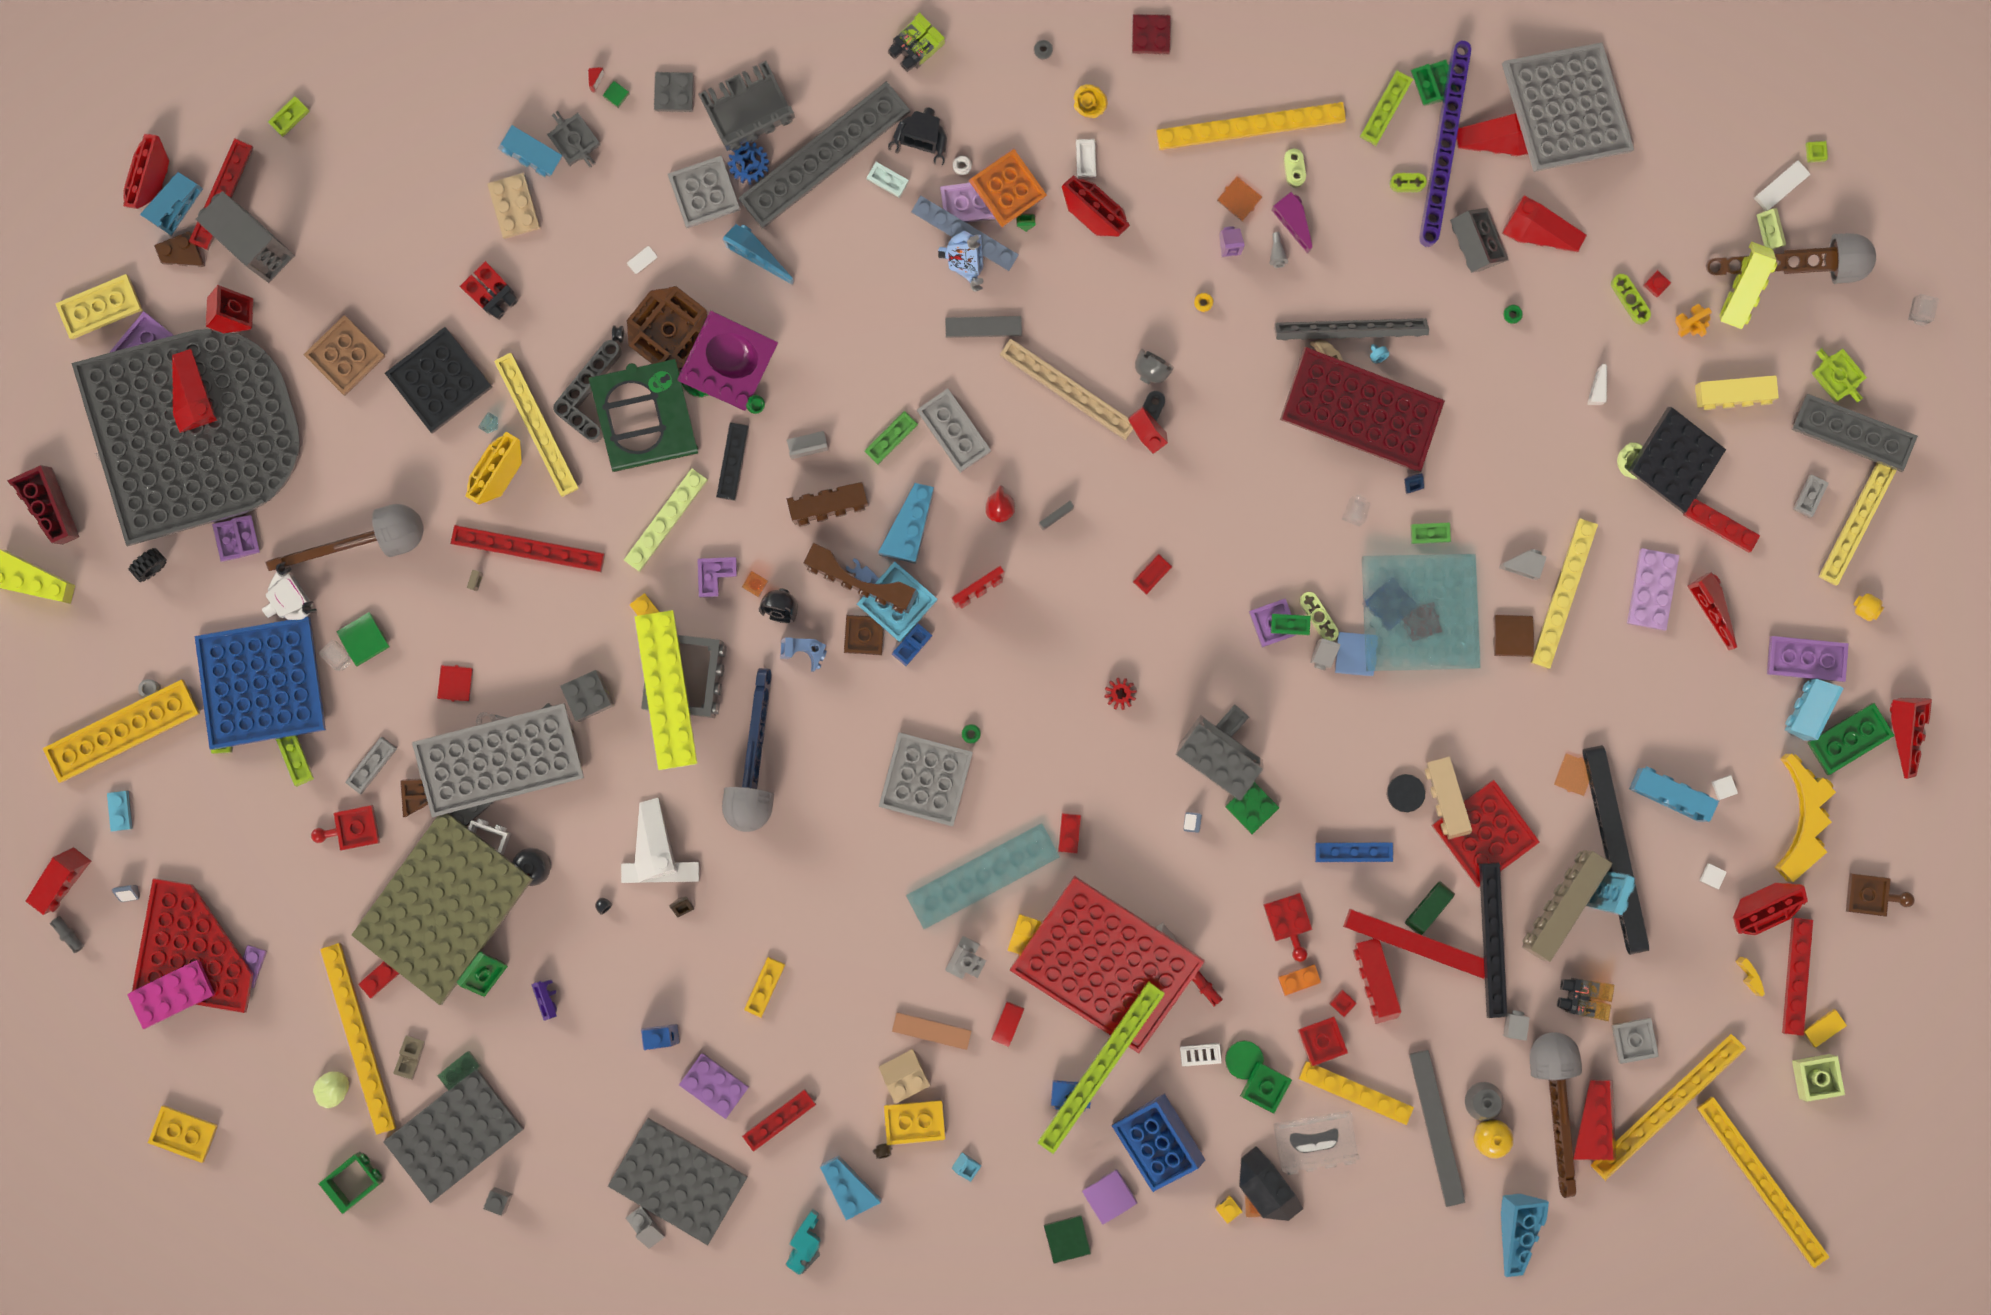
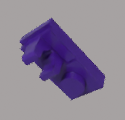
(546, 1005)

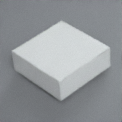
(1724, 787)
(1713, 876)

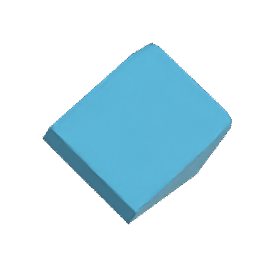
(966, 1167)

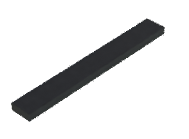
(1493, 940)

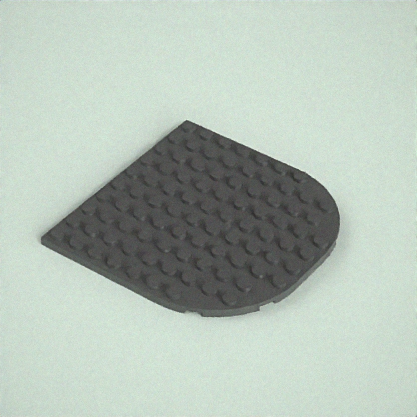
(198, 476)

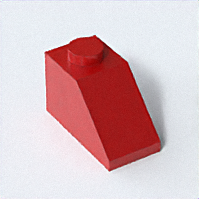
(1148, 430)

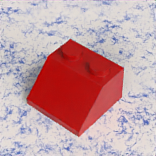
(229, 310)

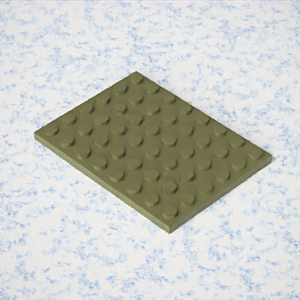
(442, 907)

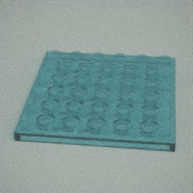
(1420, 612)

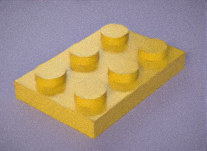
(914, 1122)
(182, 1134)

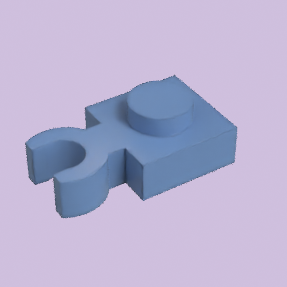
(863, 574)

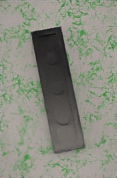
(732, 461)

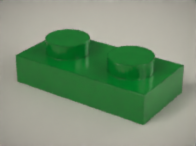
(1290, 624)

